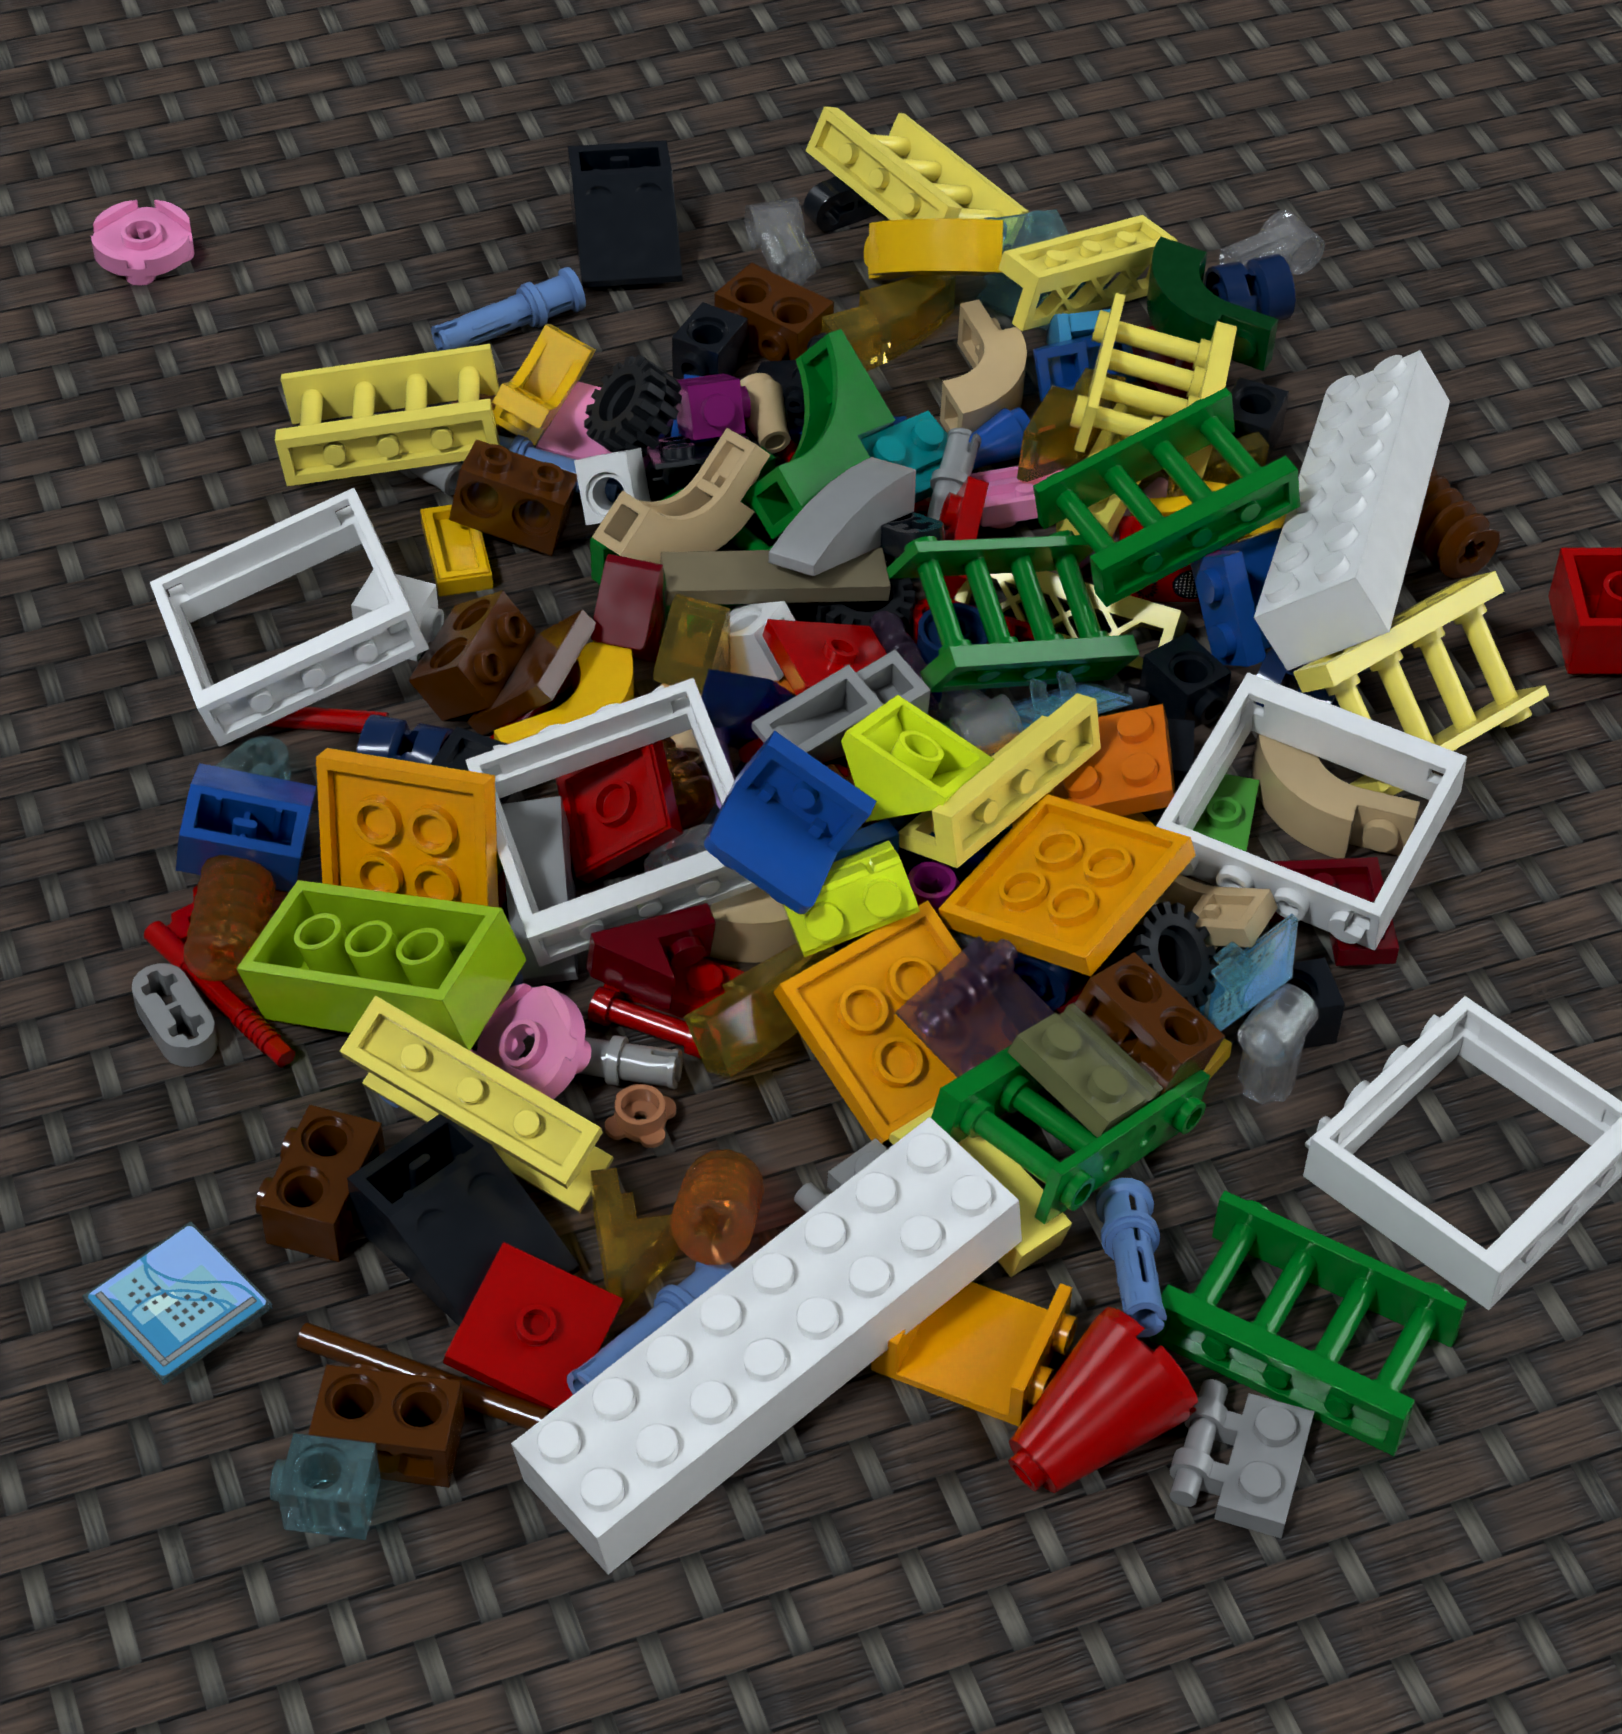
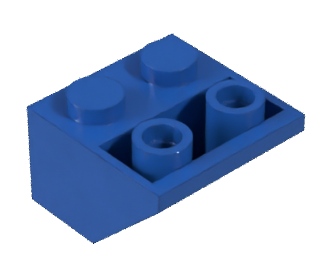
(245, 819)

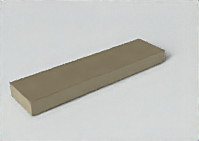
(750, 579)

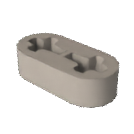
(164, 1019)

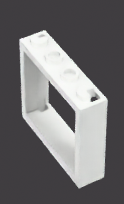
(309, 669)
(1341, 739)
(582, 743)
(1525, 1071)

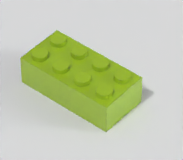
(344, 945)

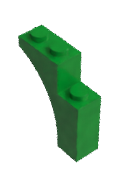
(839, 412)

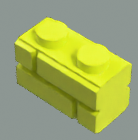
(855, 899)

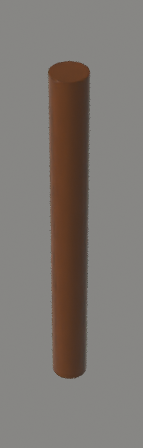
(475, 1395)

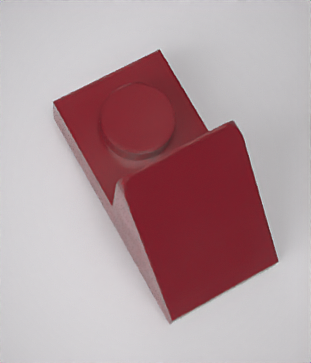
(630, 606)
(641, 952)

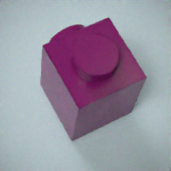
(711, 406)

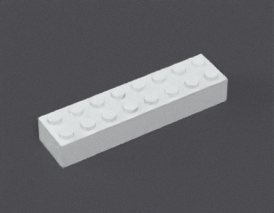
(1357, 513)
(767, 1344)

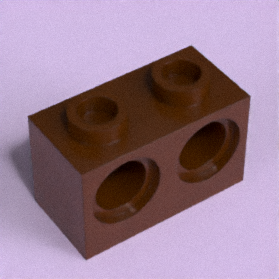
(778, 312)
(513, 497)
(472, 656)
(1150, 1021)
(315, 1175)
(391, 1408)

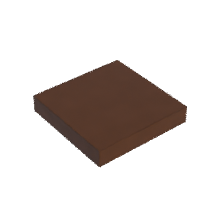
(537, 673)

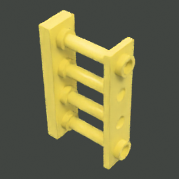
(906, 172)
(1210, 375)
(388, 440)
(1423, 628)
(438, 1076)

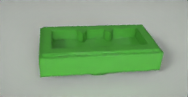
(1230, 811)

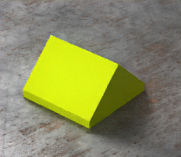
(908, 759)

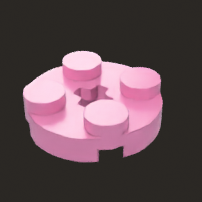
(142, 240)
(558, 1034)

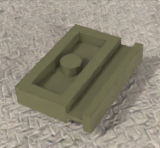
(1084, 1069)

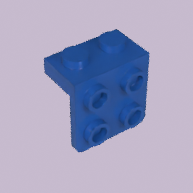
(1229, 592)
(786, 822)

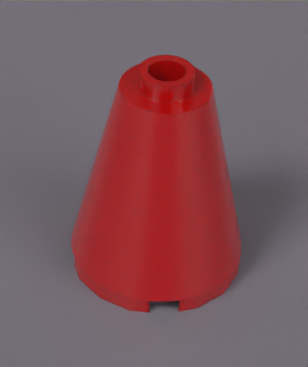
(1100, 1405)

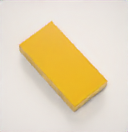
(455, 553)

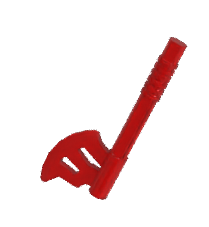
(170, 943)

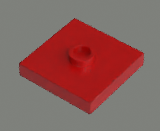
(817, 650)
(619, 810)
(531, 1328)

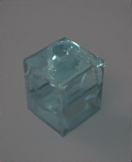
(336, 1510)

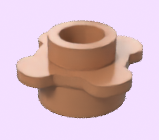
(636, 1102)

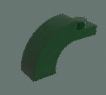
(1187, 309)

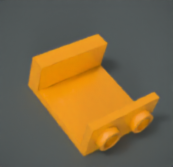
(984, 1350)

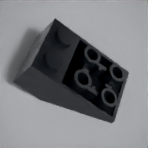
(624, 214)
(443, 1211)

